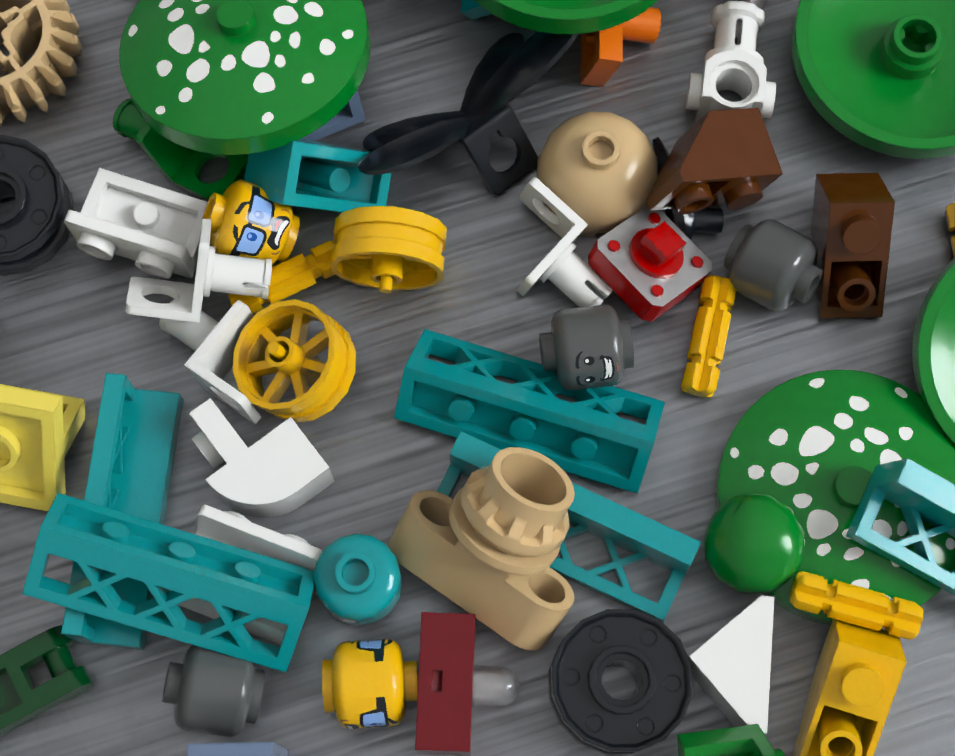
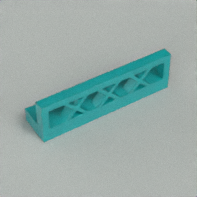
(577, 436)
(131, 475)
(920, 497)
(605, 520)
(175, 562)

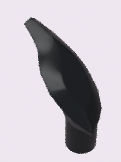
(703, 221)

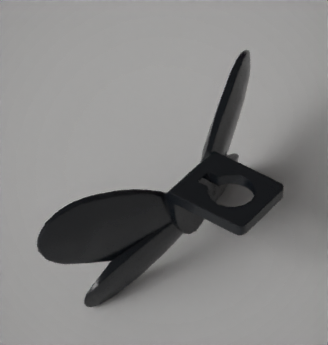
(499, 78)

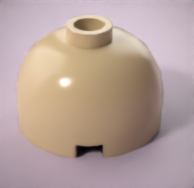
(599, 168)

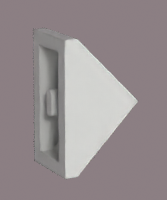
(737, 665)

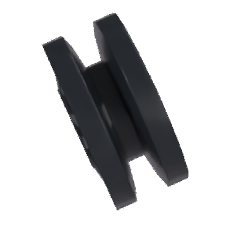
(35, 223)
(657, 665)

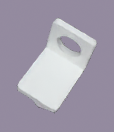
(561, 264)
(213, 273)
(213, 353)

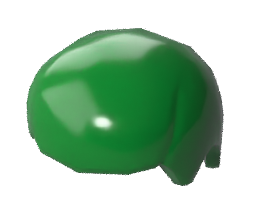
(754, 543)

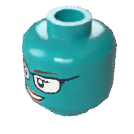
(358, 579)

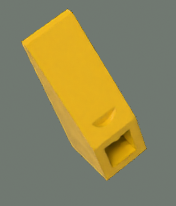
(850, 692)

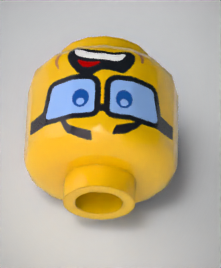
(250, 223)
(368, 683)

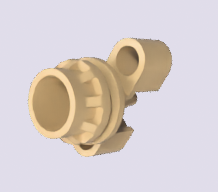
(495, 545)

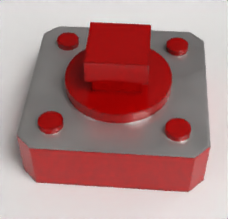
(649, 263)

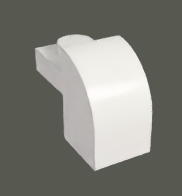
(270, 475)

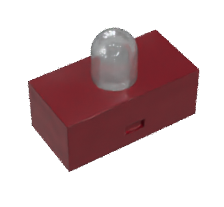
(453, 684)

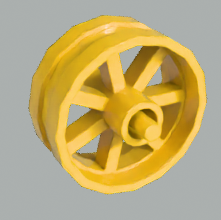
(388, 248)
(294, 361)

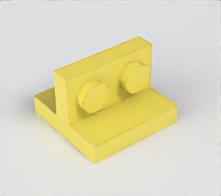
(33, 444)

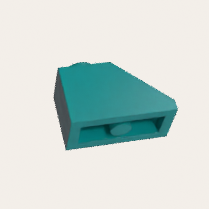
(316, 176)

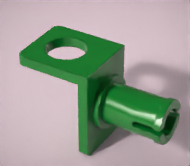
(177, 163)

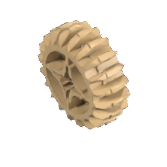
(21, 28)

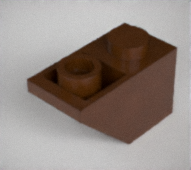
(717, 163)
(853, 243)

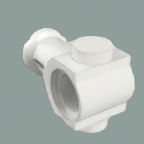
(733, 65)

